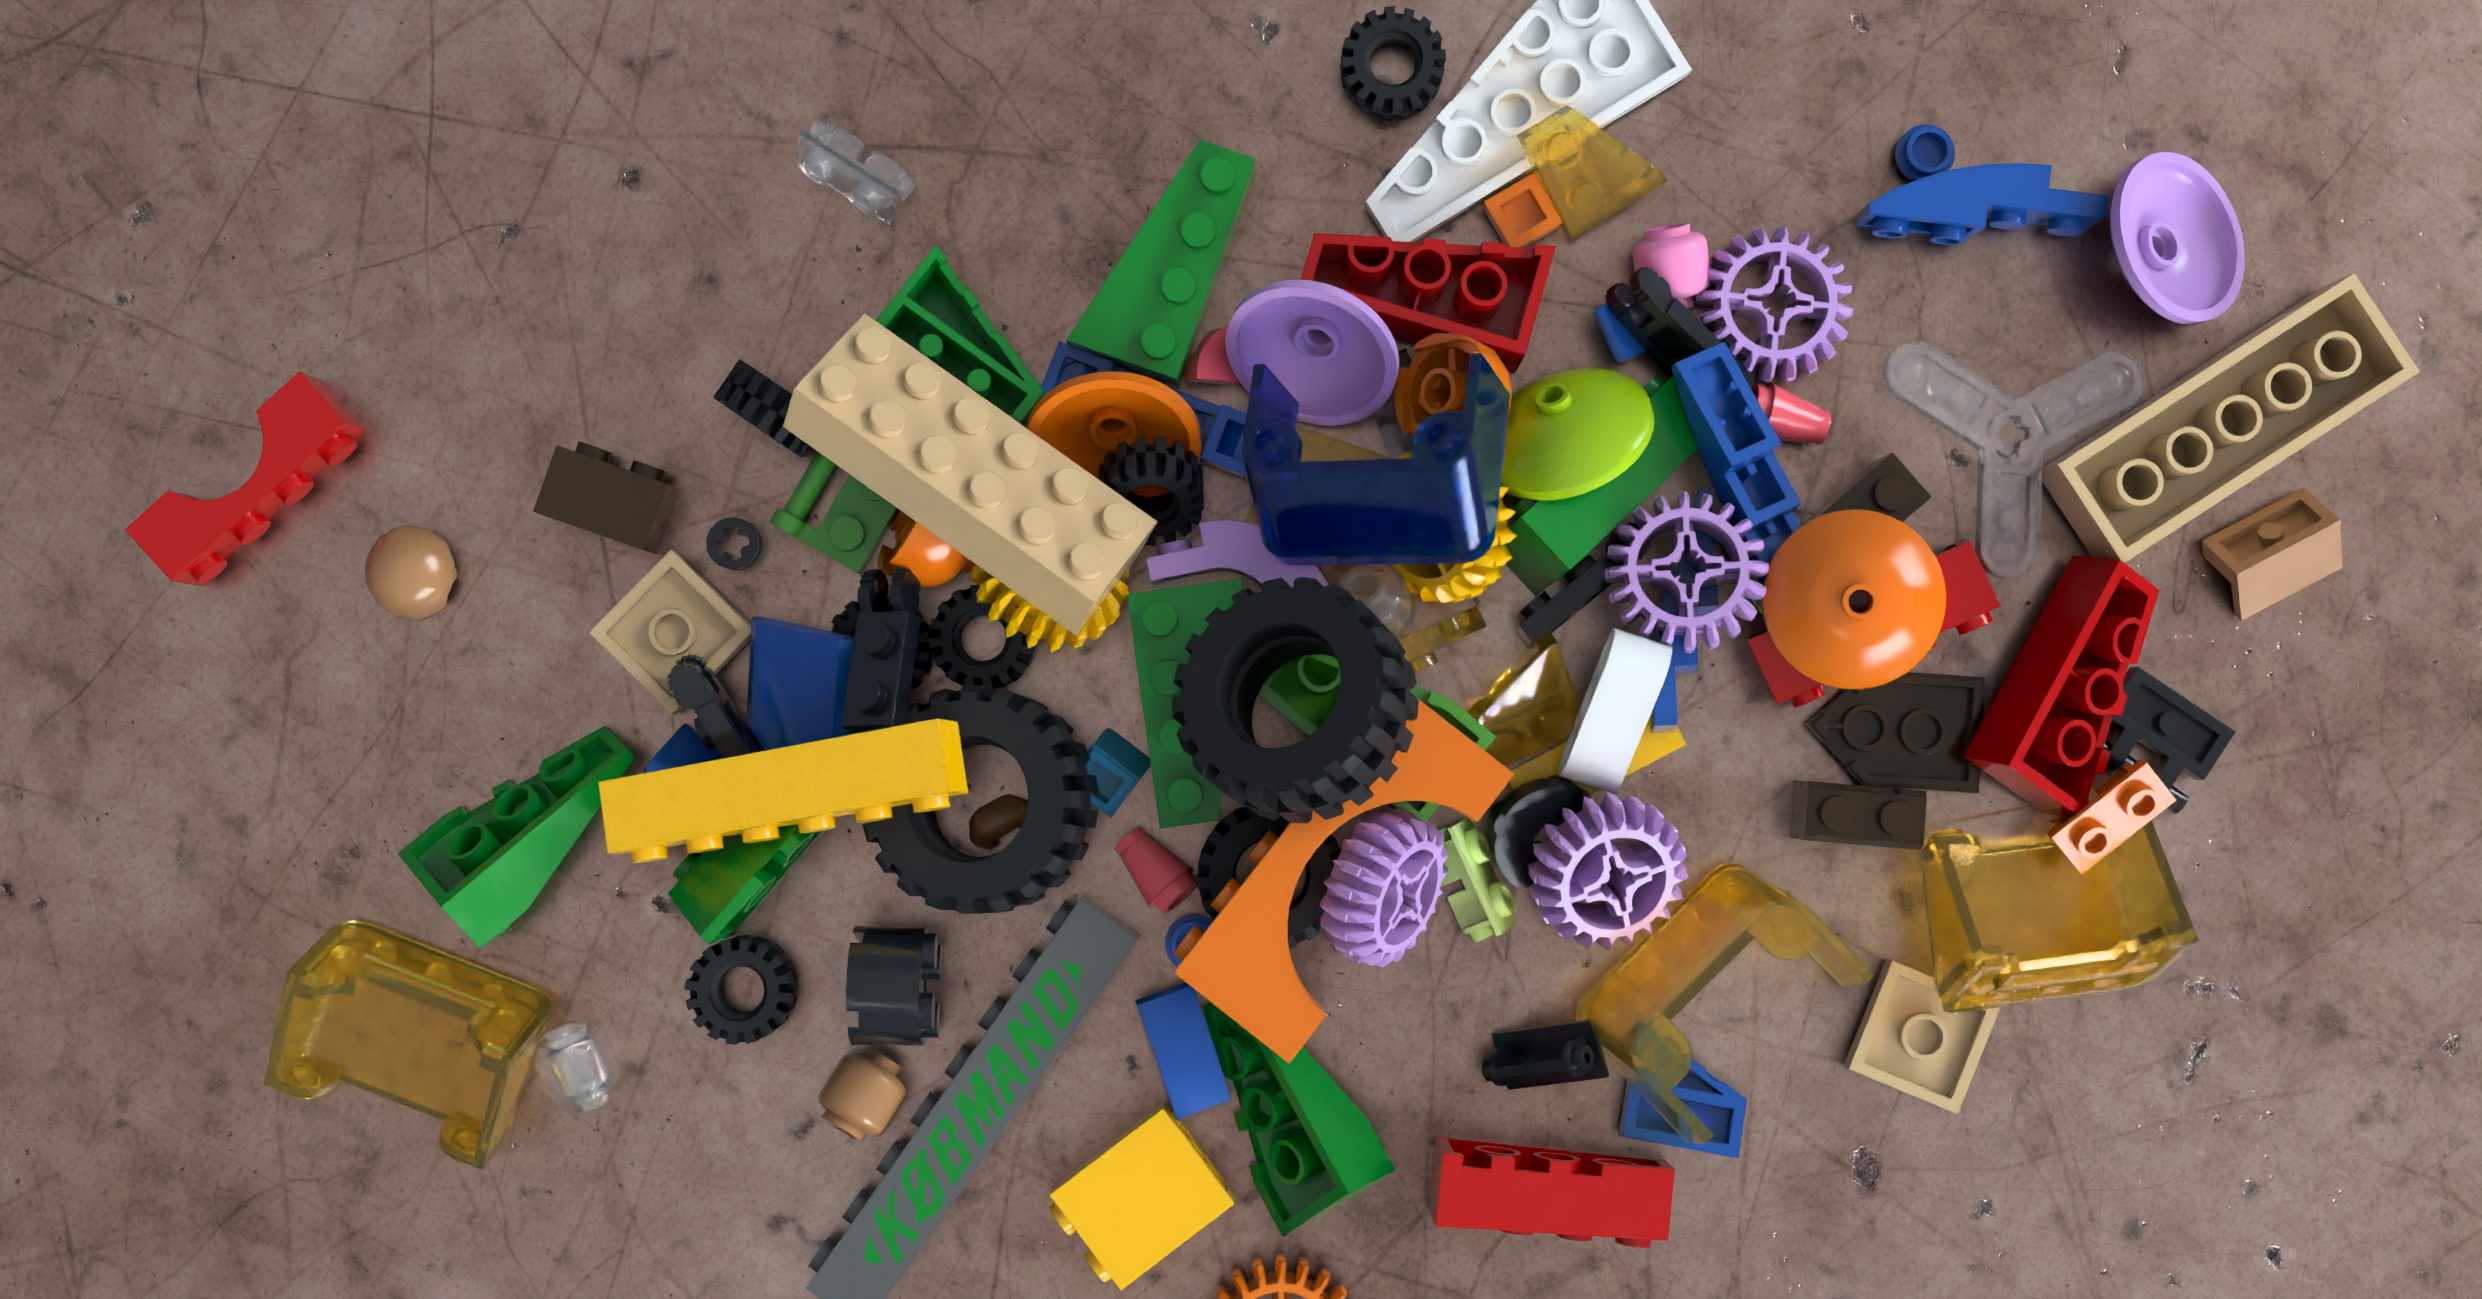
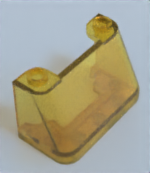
(2035, 930)
(408, 1030)

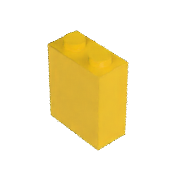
(1140, 1197)

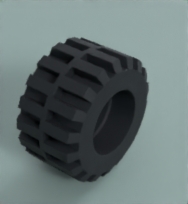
(1228, 843)

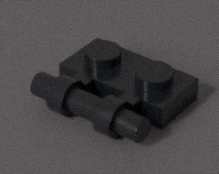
(2168, 726)

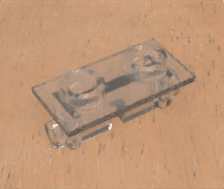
(830, 158)

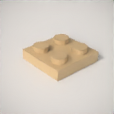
(669, 617)
(1916, 1044)

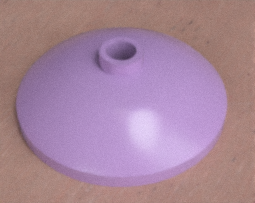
(2177, 238)
(1319, 345)

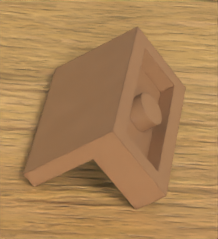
(2276, 551)

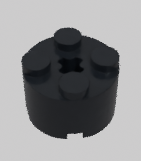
(892, 985)

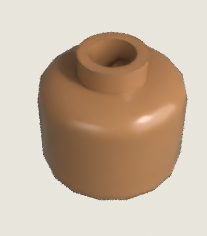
(862, 1095)

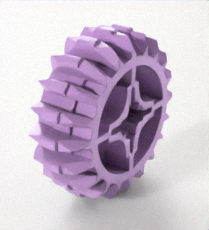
(1797, 305)
(1712, 571)
(1578, 866)
(1383, 886)

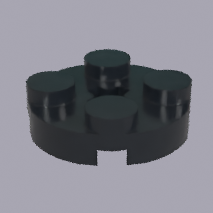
(1521, 817)

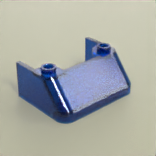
(1379, 510)

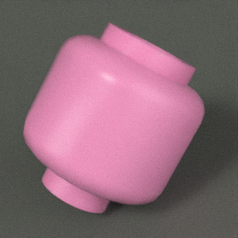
(1677, 257)

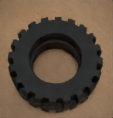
(1239, 656)
(1052, 825)

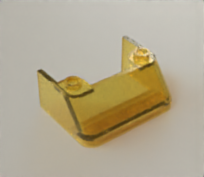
(1668, 969)

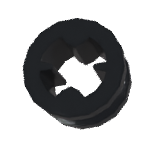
(720, 534)

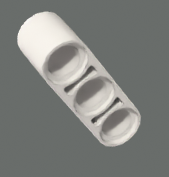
(1615, 710)

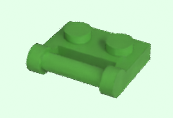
(851, 525)

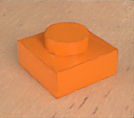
(1522, 213)

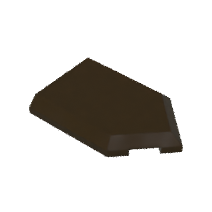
(1907, 732)

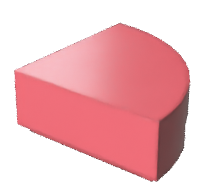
(1210, 361)

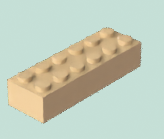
(2228, 421)
(968, 473)

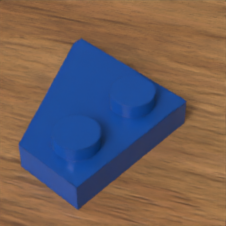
(1706, 1097)

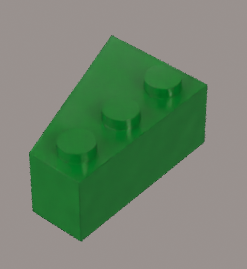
(951, 330)

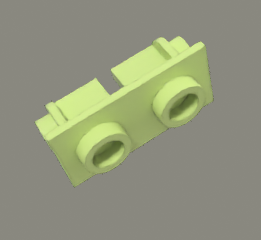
(1485, 900)

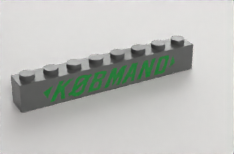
(975, 1107)

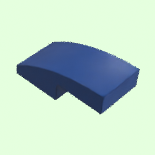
(1183, 1050)

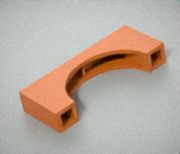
(1245, 954)

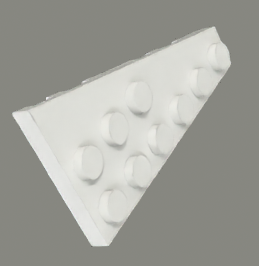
(1558, 54)

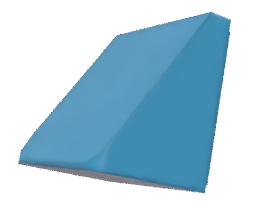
(1116, 768)

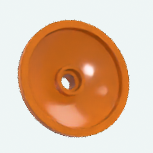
(1105, 408)
(1811, 590)

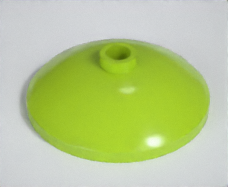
(1574, 432)

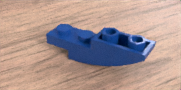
(1960, 200)

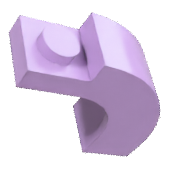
(1225, 548)

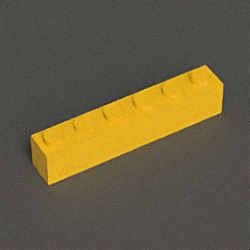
(784, 788)

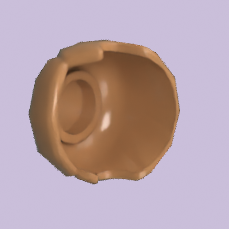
(410, 572)

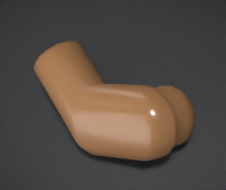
(996, 820)

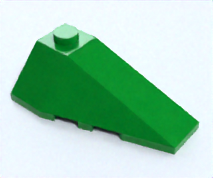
(499, 856)
(727, 884)
(1304, 1130)

